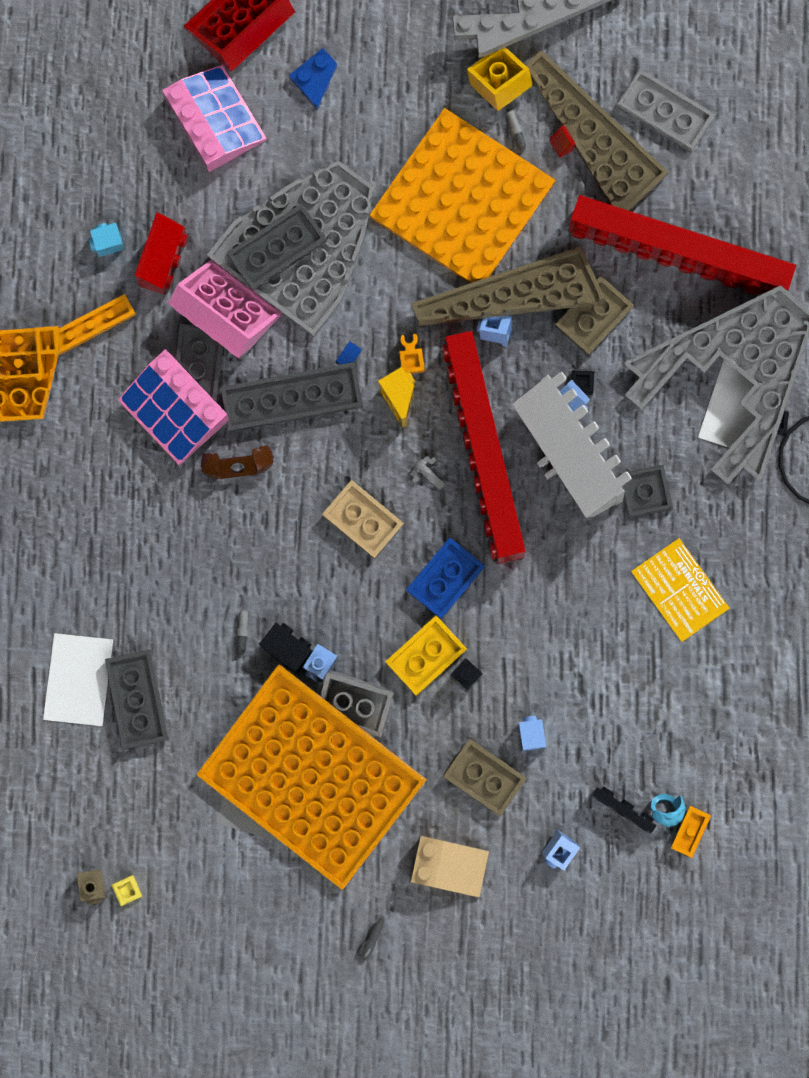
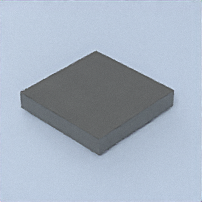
(647, 492)

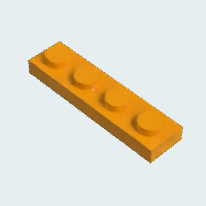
(95, 323)

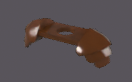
(253, 464)

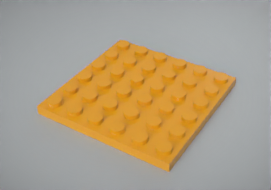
(462, 198)

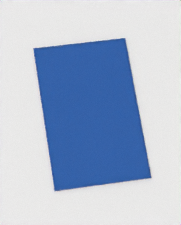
(349, 354)

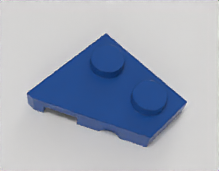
(315, 76)

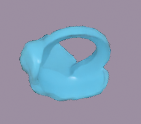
(668, 819)

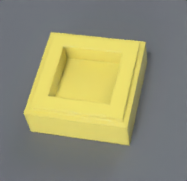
(127, 890)

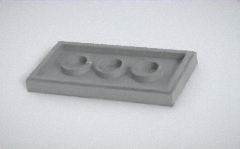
(665, 110)

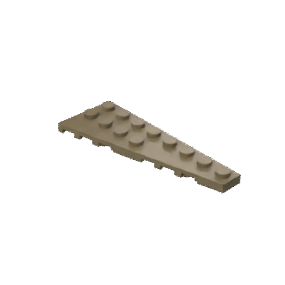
(611, 155)
(540, 286)

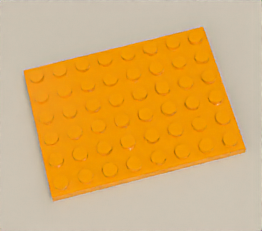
(311, 777)

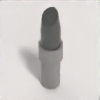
(516, 130)
(242, 632)

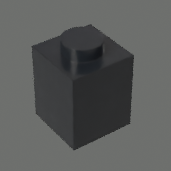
(466, 675)

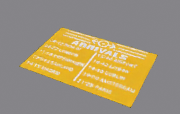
(680, 589)

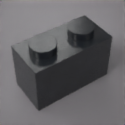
(286, 647)

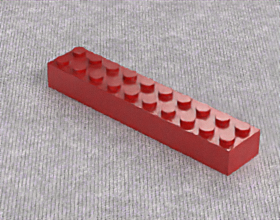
(678, 247)
(484, 446)

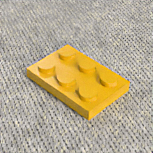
(426, 655)

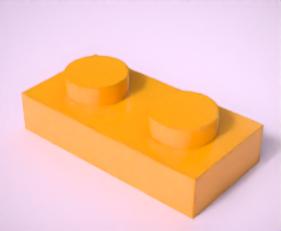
(690, 831)

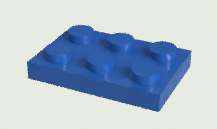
(445, 578)

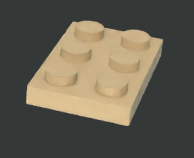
(363, 519)

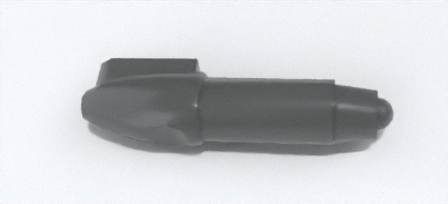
(368, 945)

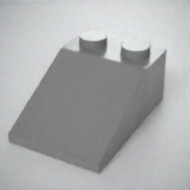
(358, 700)

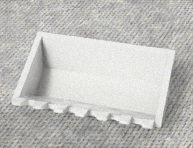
(570, 446)

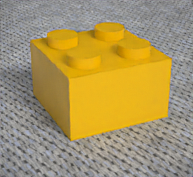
(499, 78)

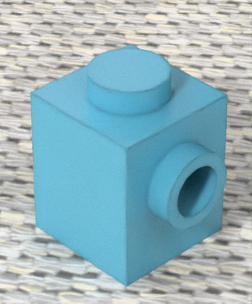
(106, 239)

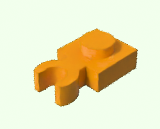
(411, 358)

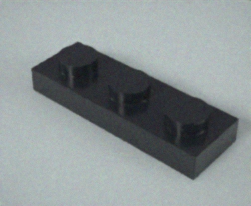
(624, 808)

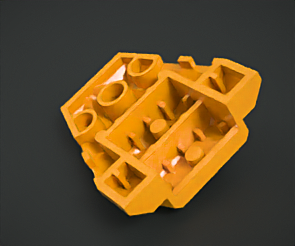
(27, 371)

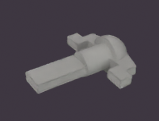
(420, 466)

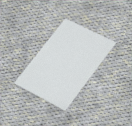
(725, 416)
(77, 679)

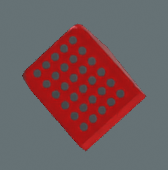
(562, 142)

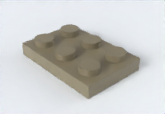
(591, 324)
(484, 777)

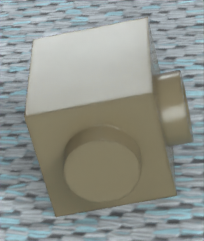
(91, 886)

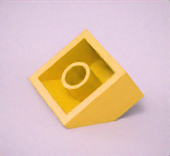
(398, 393)

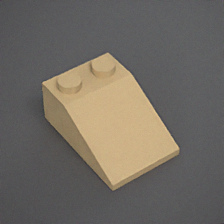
(449, 866)

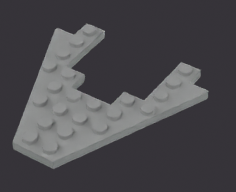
(502, 30)
(763, 344)

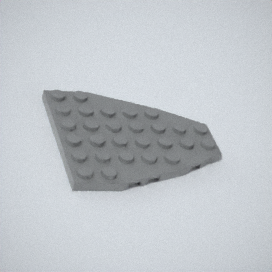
(315, 284)

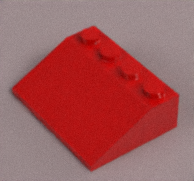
(237, 27)

